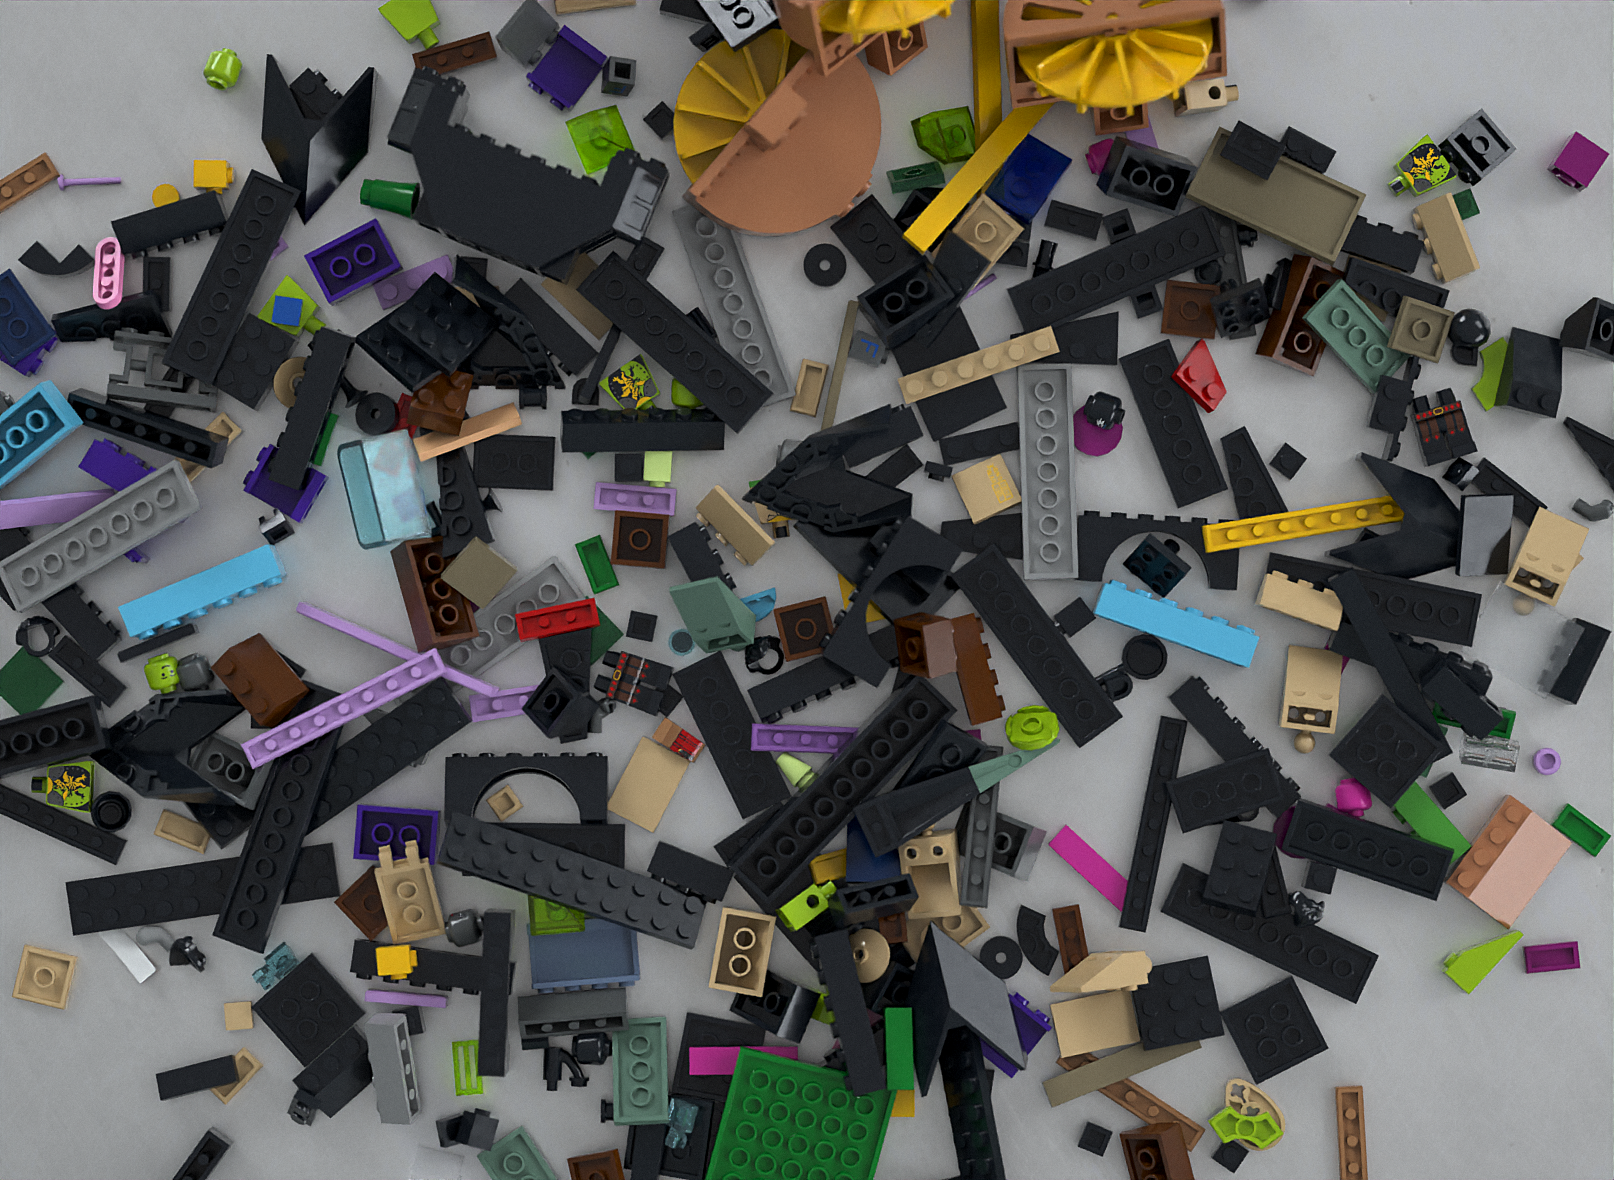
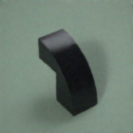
(44, 262)

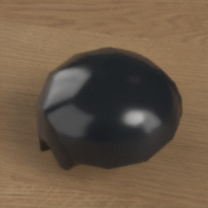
(1469, 329)
(111, 811)

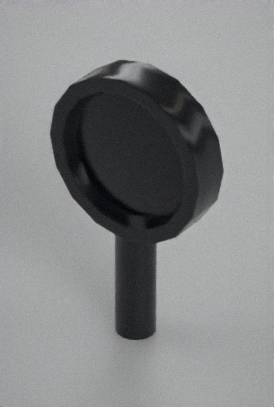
(1142, 658)

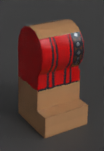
(678, 740)

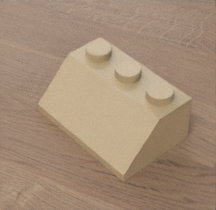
(1445, 239)
(734, 526)
(1300, 601)
(742, 951)

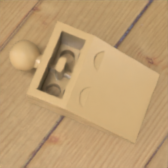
(1547, 554)
(1310, 687)
(933, 874)
(1106, 971)

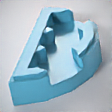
(761, 603)

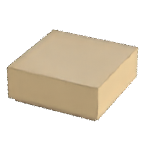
(504, 803)
(238, 1015)

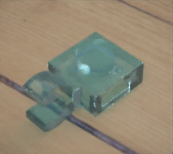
(277, 965)
(681, 1121)

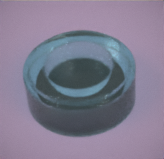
(681, 642)

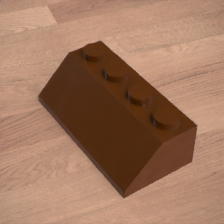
(1287, 336)
(435, 609)
(973, 671)

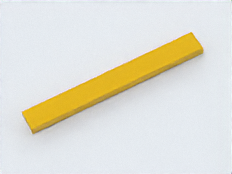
(986, 73)
(973, 175)
(1301, 523)

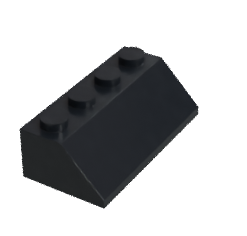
(171, 224)

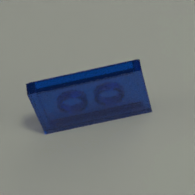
(1028, 178)

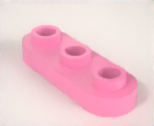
(107, 289)

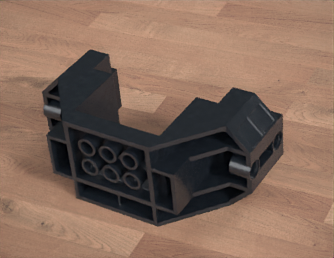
(514, 202)

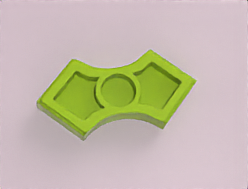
(1493, 361)
(1233, 1125)

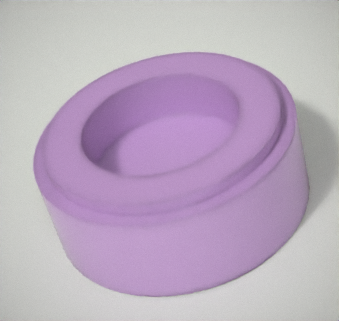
(1546, 761)

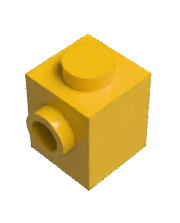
(212, 175)
(396, 960)

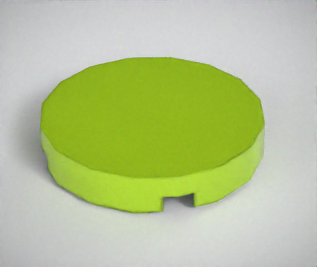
(1032, 727)

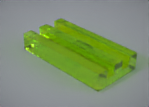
(457, 1074)

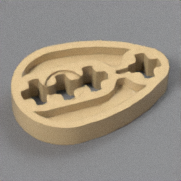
(1256, 1099)

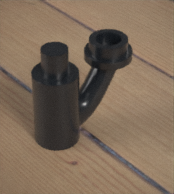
(552, 1068)

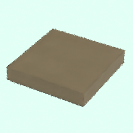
(1420, 329)
(479, 572)

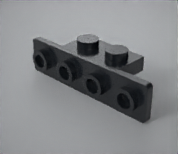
(1390, 406)

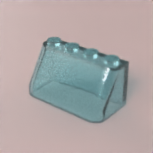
(384, 489)

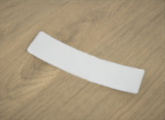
(129, 953)

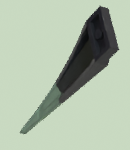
(905, 812)

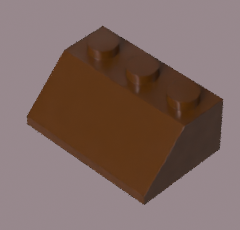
(260, 680)
(1156, 1152)

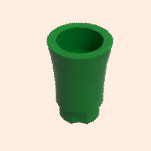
(391, 196)

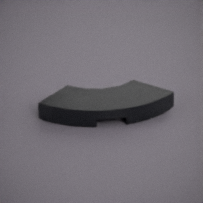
(1033, 940)

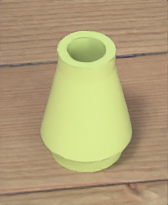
(794, 769)

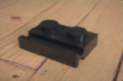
(1253, 150)

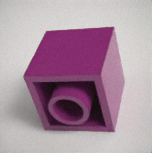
(1578, 161)

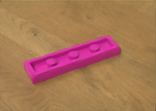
(1090, 865)
(723, 1059)

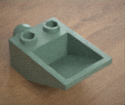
(714, 615)

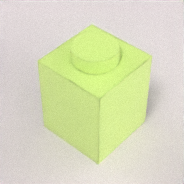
(658, 468)

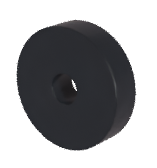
(821, 253)
(367, 408)
(1004, 945)

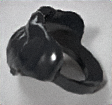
(36, 621)
(758, 650)
(1306, 910)
(185, 952)

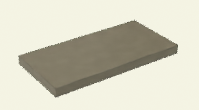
(1292, 206)

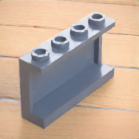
(594, 957)

